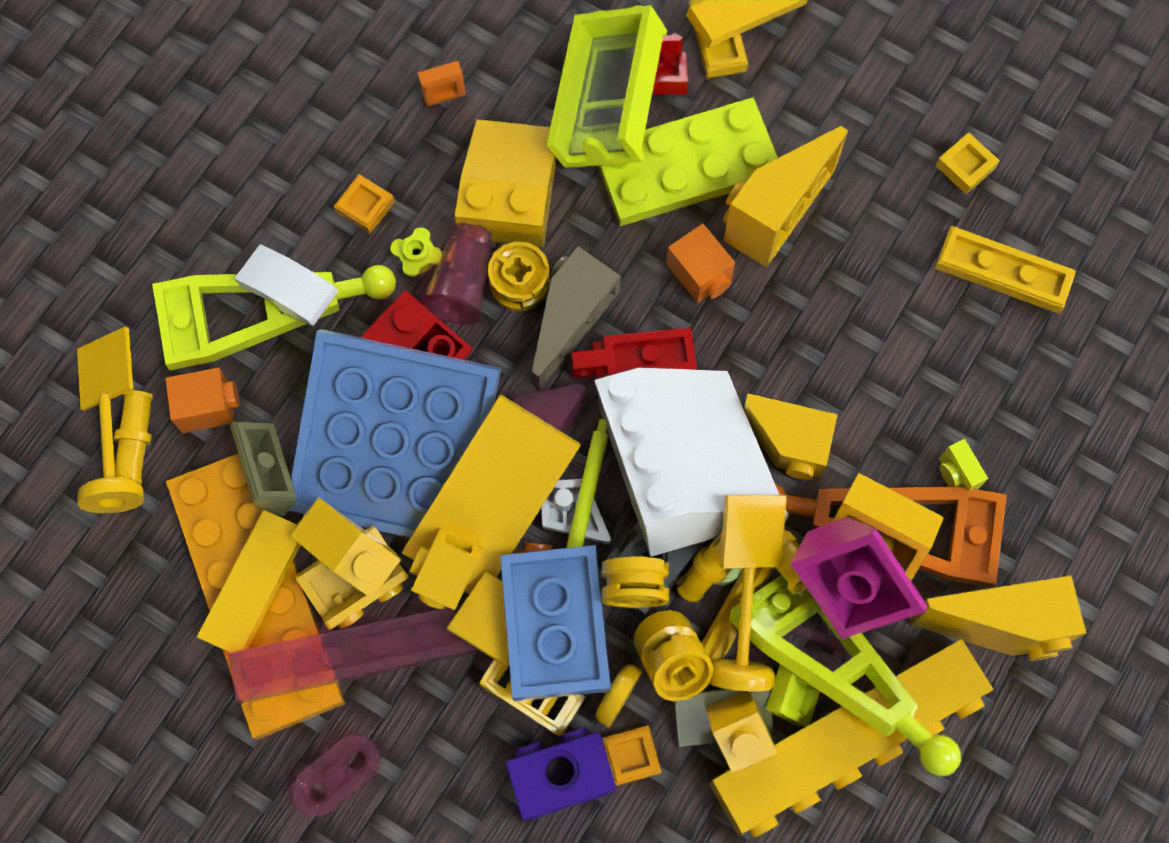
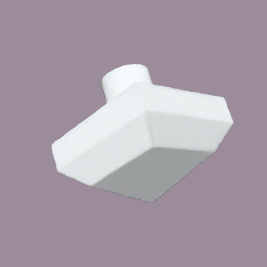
(560, 508)

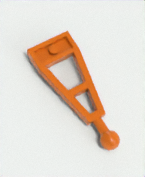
(974, 535)

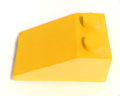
(507, 182)
(779, 195)
(1010, 619)

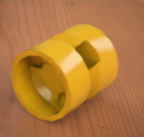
(673, 655)

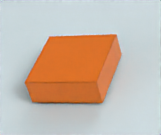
(442, 83)

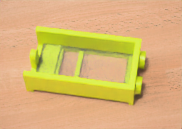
(606, 87)

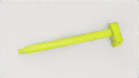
(588, 486)

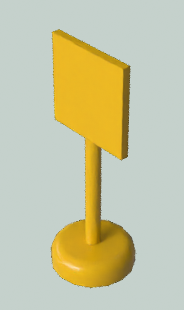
(103, 375)
(749, 541)
(483, 625)

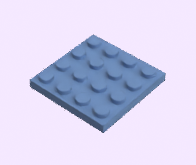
(385, 428)

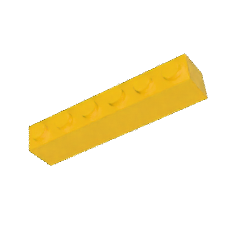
(843, 742)

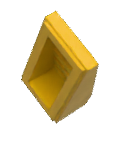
(558, 726)

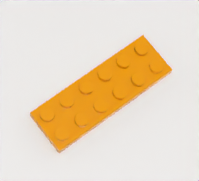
(216, 524)

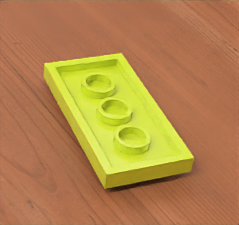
(690, 162)

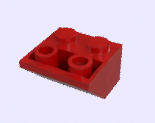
(415, 327)

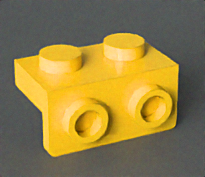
(337, 599)

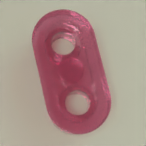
(338, 776)

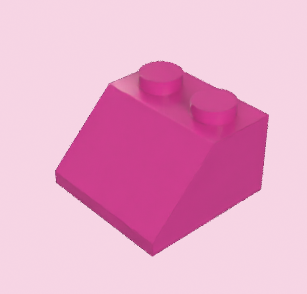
(855, 577)

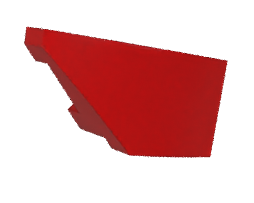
(672, 68)

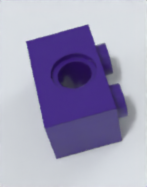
(590, 781)

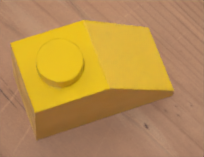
(792, 435)
(345, 547)

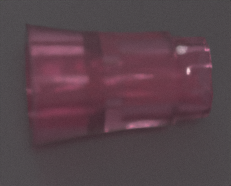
(460, 276)

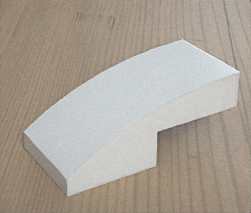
(287, 284)

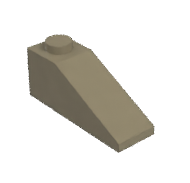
(576, 299)

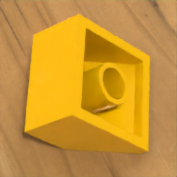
(900, 521)

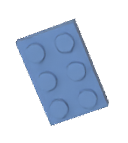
(554, 623)

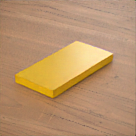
(497, 486)

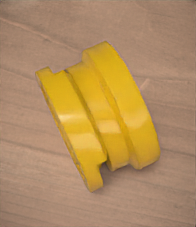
(519, 275)
(635, 582)

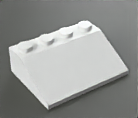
(681, 450)

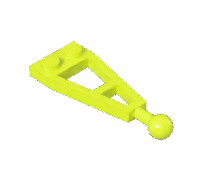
(185, 324)
(779, 612)

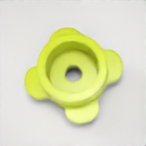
(418, 263)

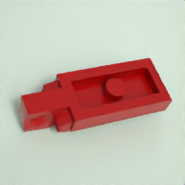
(637, 350)

